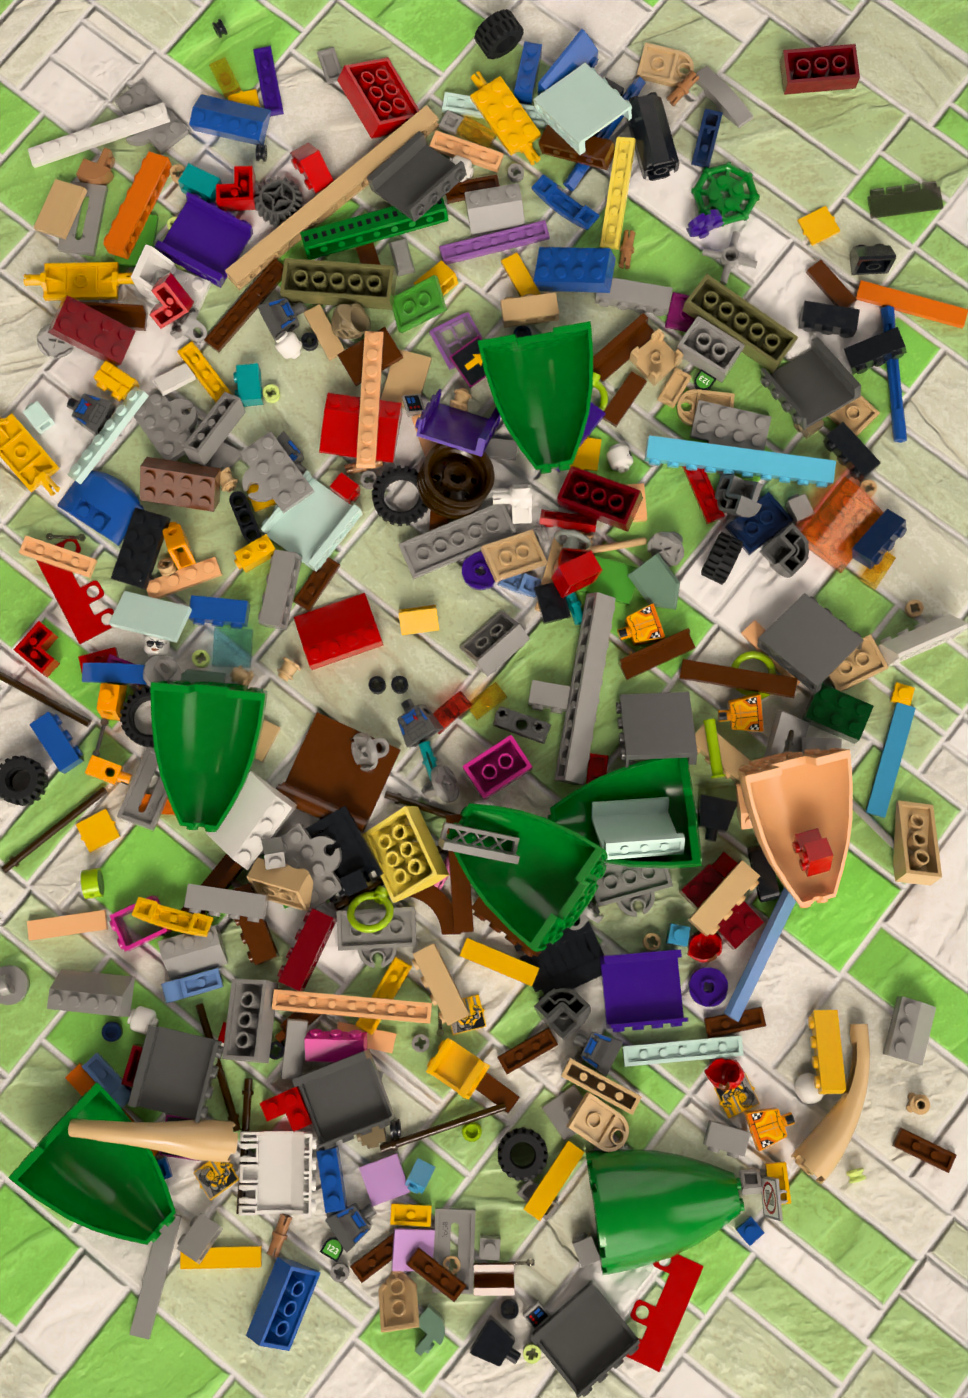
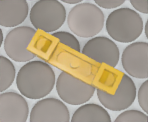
(172, 918)

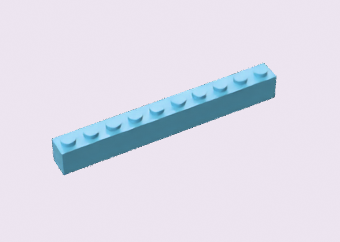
(740, 461)

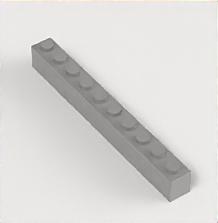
(585, 689)

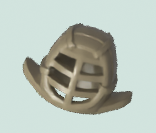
(350, 321)

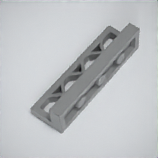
(479, 850)

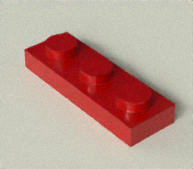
(567, 521)

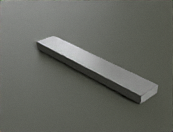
(154, 1280)

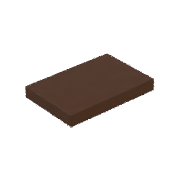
(353, 357)

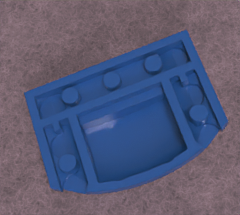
(102, 505)

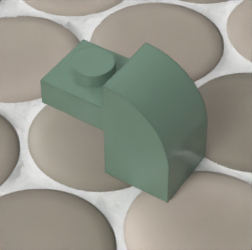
(434, 1326)

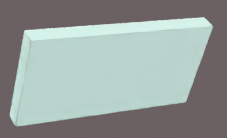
(150, 616)

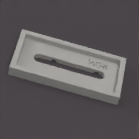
(88, 243)
(782, 725)
(130, 807)
(466, 1220)

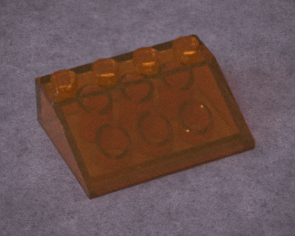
(841, 524)

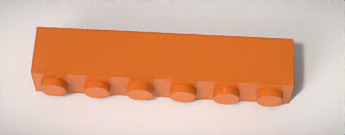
(137, 205)

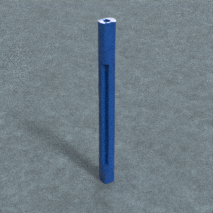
(580, 169)
(894, 381)

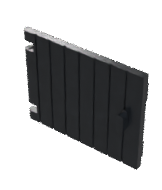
(348, 837)
(568, 961)

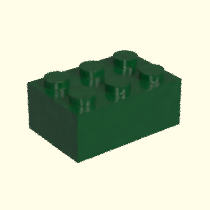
(838, 713)

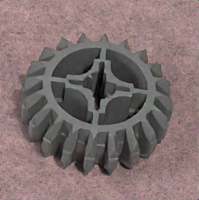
(274, 194)

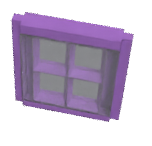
(454, 335)

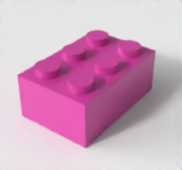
(497, 767)

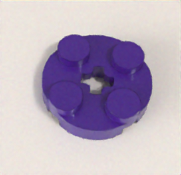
(702, 224)
(472, 578)
(719, 987)

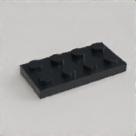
(140, 548)

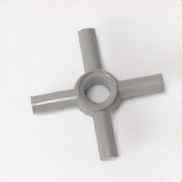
(729, 264)

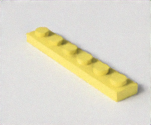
(617, 193)

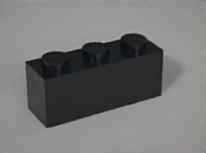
(829, 319)
(875, 351)
(851, 452)

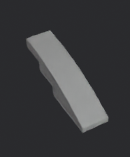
(723, 97)

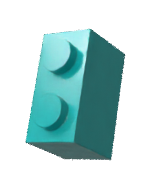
(199, 182)
(249, 384)

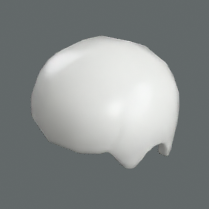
(806, 1090)

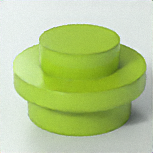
(471, 1131)

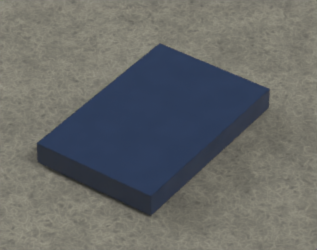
(761, 527)

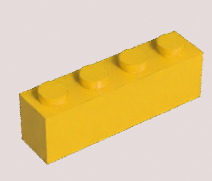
(827, 1051)

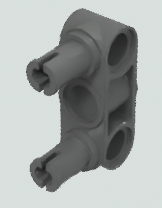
(508, 720)

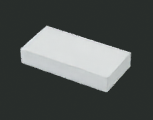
(174, 379)

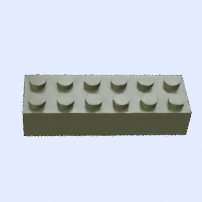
(338, 283)
(762, 336)

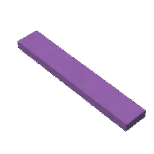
(494, 242)

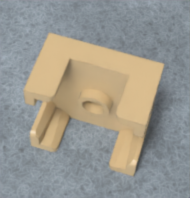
(656, 358)

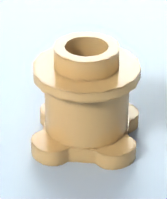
(461, 399)
(227, 481)
(288, 669)
(241, 676)
(913, 1101)

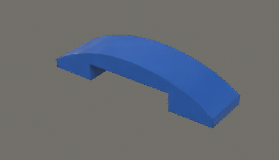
(563, 204)
(113, 673)

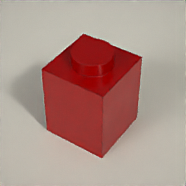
(345, 488)

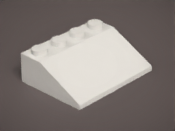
(921, 638)
(254, 817)

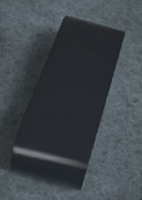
(243, 510)
(768, 887)

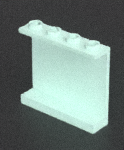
(581, 106)
(313, 525)
(636, 828)

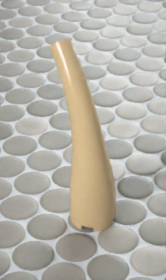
(831, 1137)
(197, 1141)

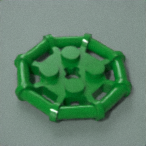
(728, 184)

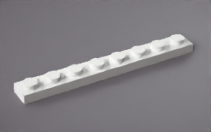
(98, 135)

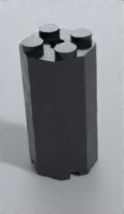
(653, 137)

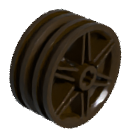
(454, 480)

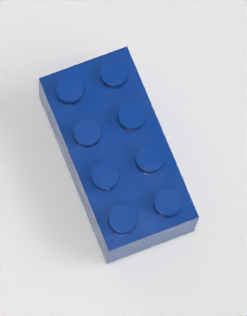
(574, 269)

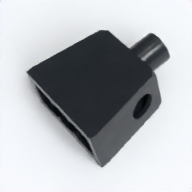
(714, 815)
(495, 1344)

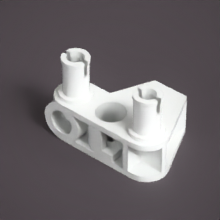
(519, 497)

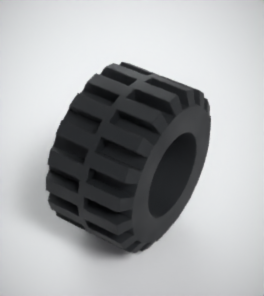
(499, 34)
(722, 558)
(35, 786)
(504, 1154)

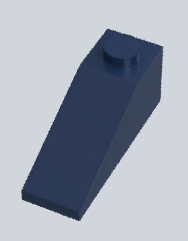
(707, 138)

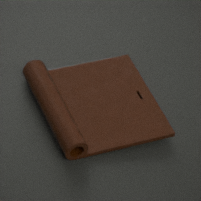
(329, 778)

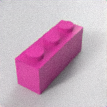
(333, 1044)

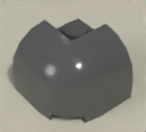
(738, 496)
(787, 551)
(563, 1011)

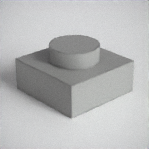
(450, 122)

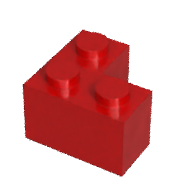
(311, 163)
(240, 194)
(173, 301)
(34, 648)
(813, 852)
(288, 1103)

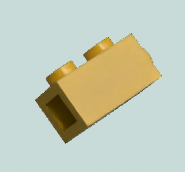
(254, 553)

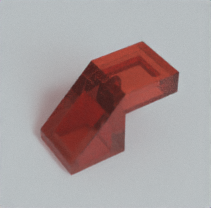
(452, 710)

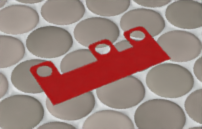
(75, 600)
(666, 1316)

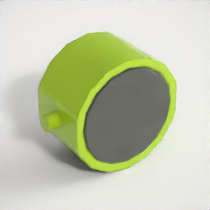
(92, 883)

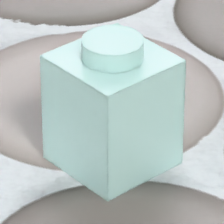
(38, 417)

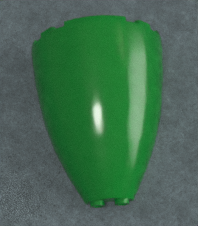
(543, 390)
(205, 745)
(641, 780)
(547, 885)
(98, 1182)
(656, 1205)

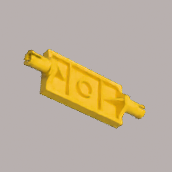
(505, 116)
(79, 280)
(26, 456)

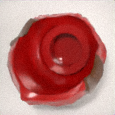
(704, 947)
(725, 1073)

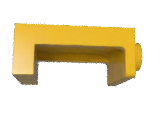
(457, 1068)

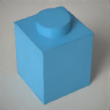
(678, 935)
(419, 1176)

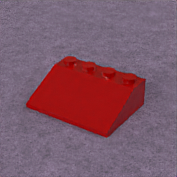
(377, 96)
(341, 427)
(338, 631)

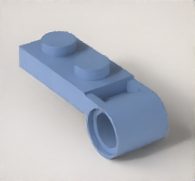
(192, 985)
(108, 1078)

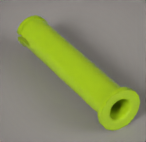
(713, 748)

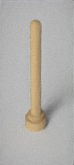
(616, 545)

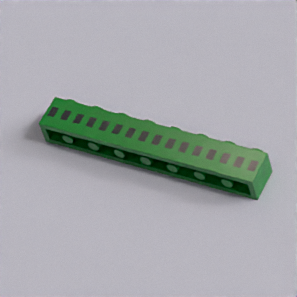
(367, 229)

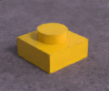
(902, 694)

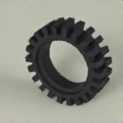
(387, 513)
(128, 714)

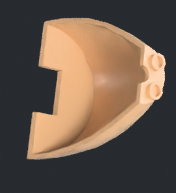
(794, 795)

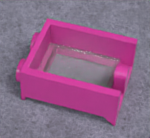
(134, 931)

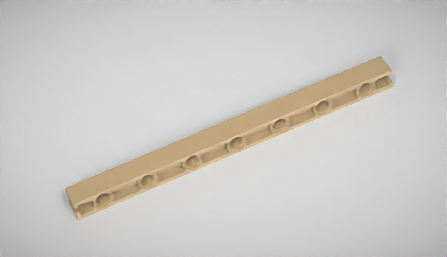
(327, 201)

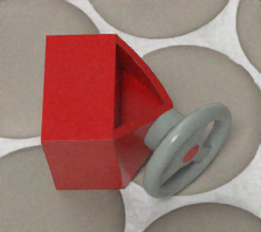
(574, 565)

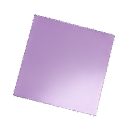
(384, 1179)
(406, 1242)

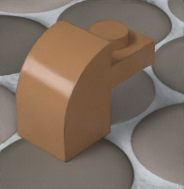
(99, 172)

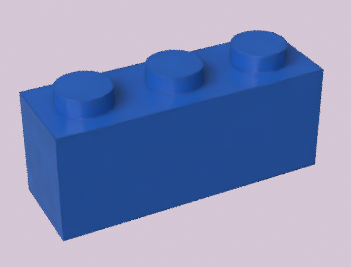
(528, 72)
(219, 611)
(57, 742)
(331, 1179)

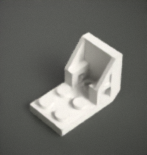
(154, 266)

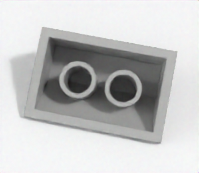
(494, 209)
(710, 349)
(495, 643)
(192, 953)
(909, 1030)

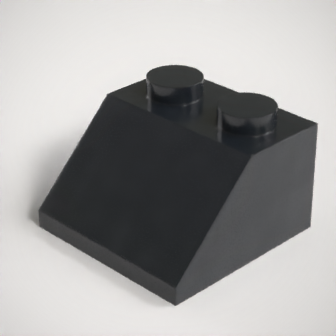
(871, 259)

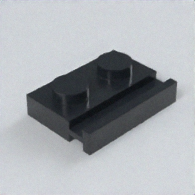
(551, 604)

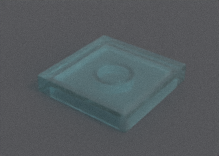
(232, 647)

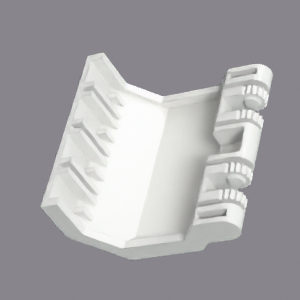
(280, 1173)

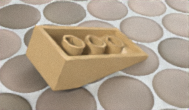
(916, 844)

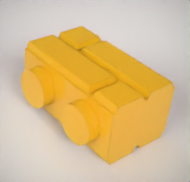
(114, 380)

